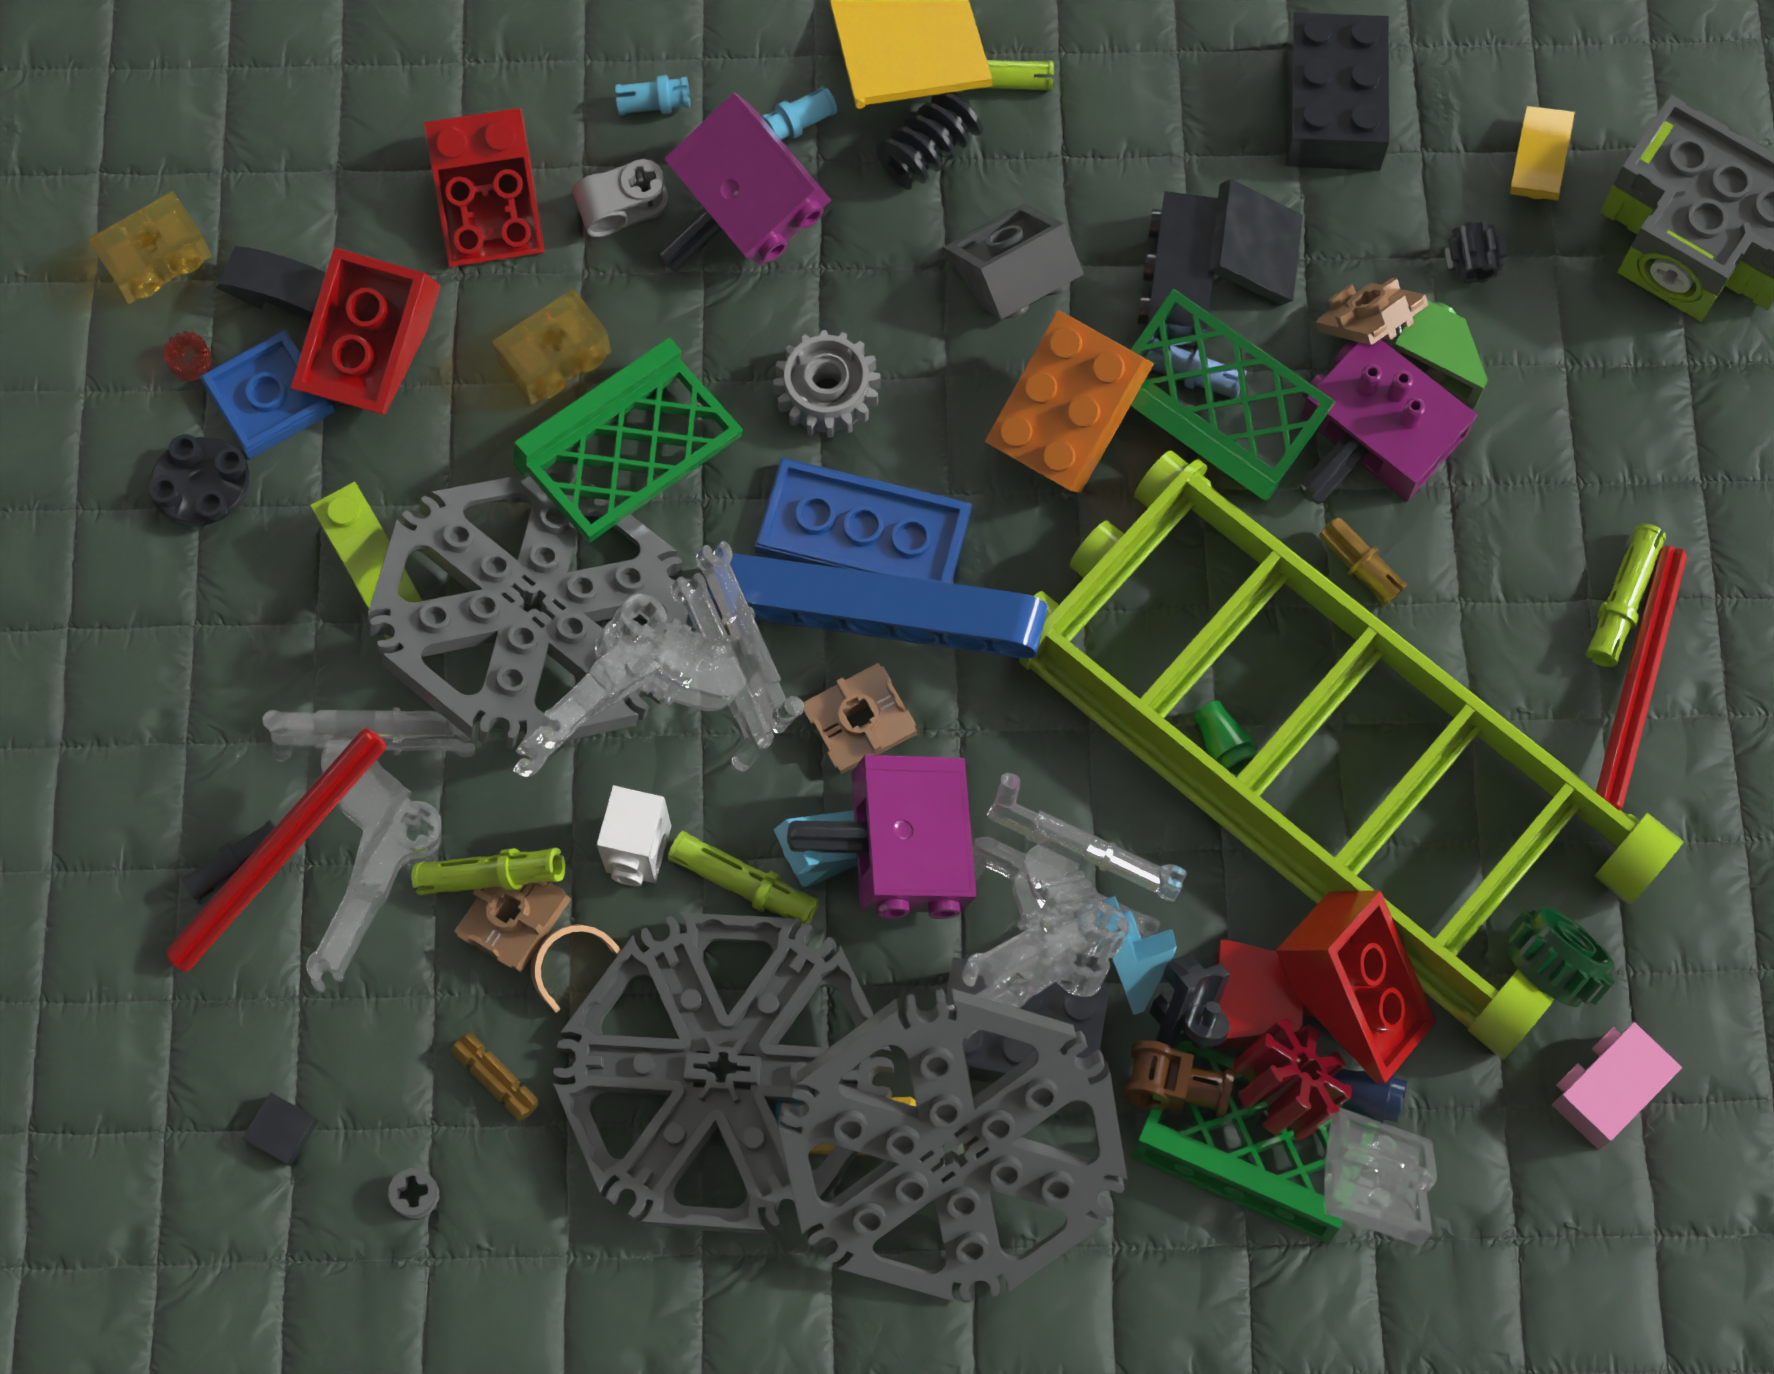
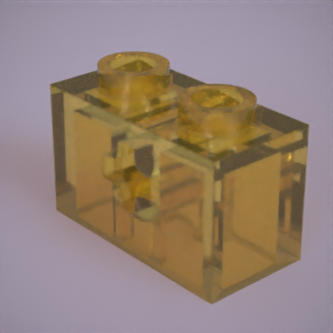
(158, 227)
(528, 347)

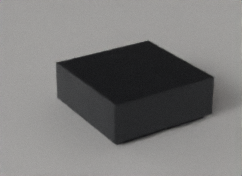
(280, 1129)

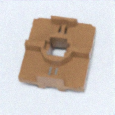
(1371, 312)
(886, 728)
(517, 939)

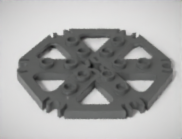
(496, 601)
(705, 1037)
(946, 1112)

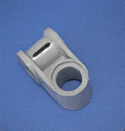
(616, 199)

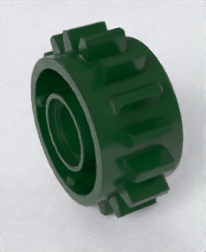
(1560, 957)

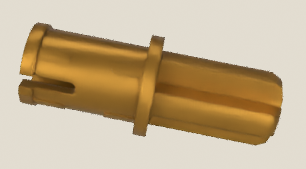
(1362, 561)

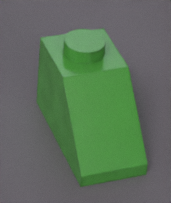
(1445, 351)

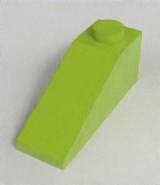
(358, 541)

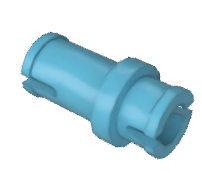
(652, 96)
(793, 117)

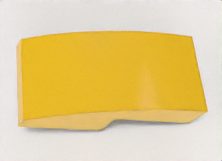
(1542, 153)

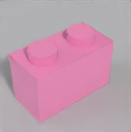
(1615, 1085)

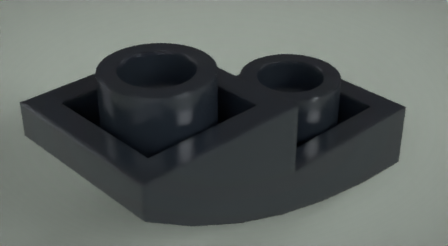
(270, 277)

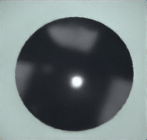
(199, 480)

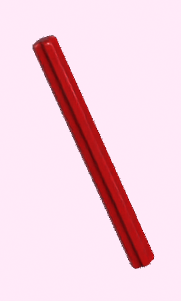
(1641, 676)
(276, 849)

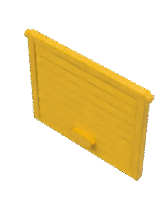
(909, 48)

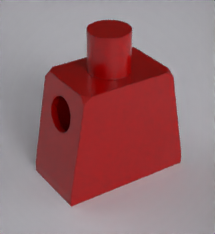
(1255, 993)

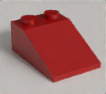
(364, 331)
(1358, 980)

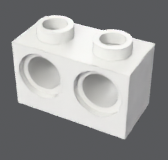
(634, 836)

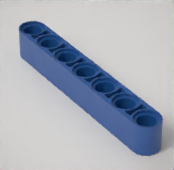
(890, 606)

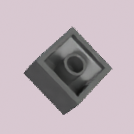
(1015, 260)

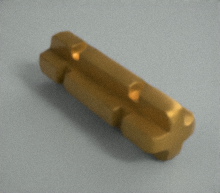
(495, 1076)

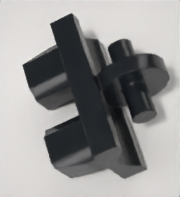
(1193, 1006)

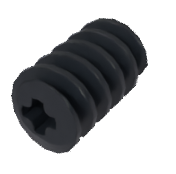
(926, 136)

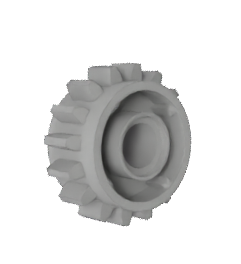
(821, 359)

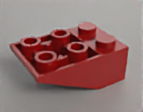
(485, 186)

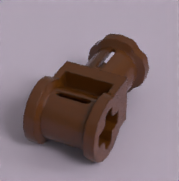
(1174, 1080)

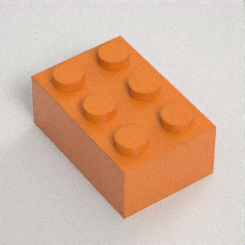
(1069, 402)

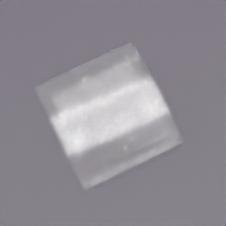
(1379, 1177)

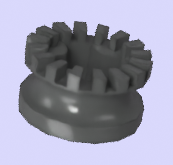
(426, 1202)

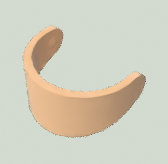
(537, 957)

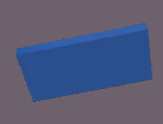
(861, 524)

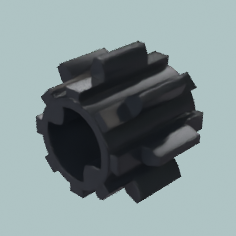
(1476, 252)

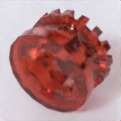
(176, 349)

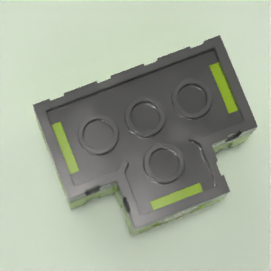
(1697, 210)

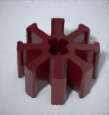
(1292, 1079)

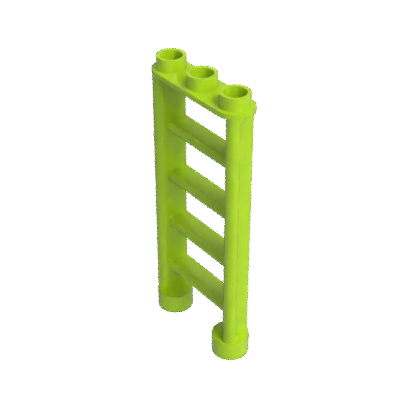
(1106, 562)

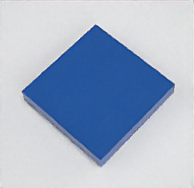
(258, 397)

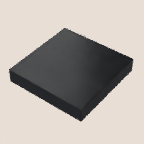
(1256, 242)

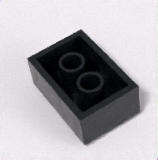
(1337, 91)
(994, 1055)

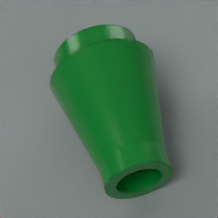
(1225, 738)

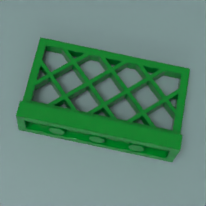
(594, 415)
(1206, 437)
(1229, 1175)

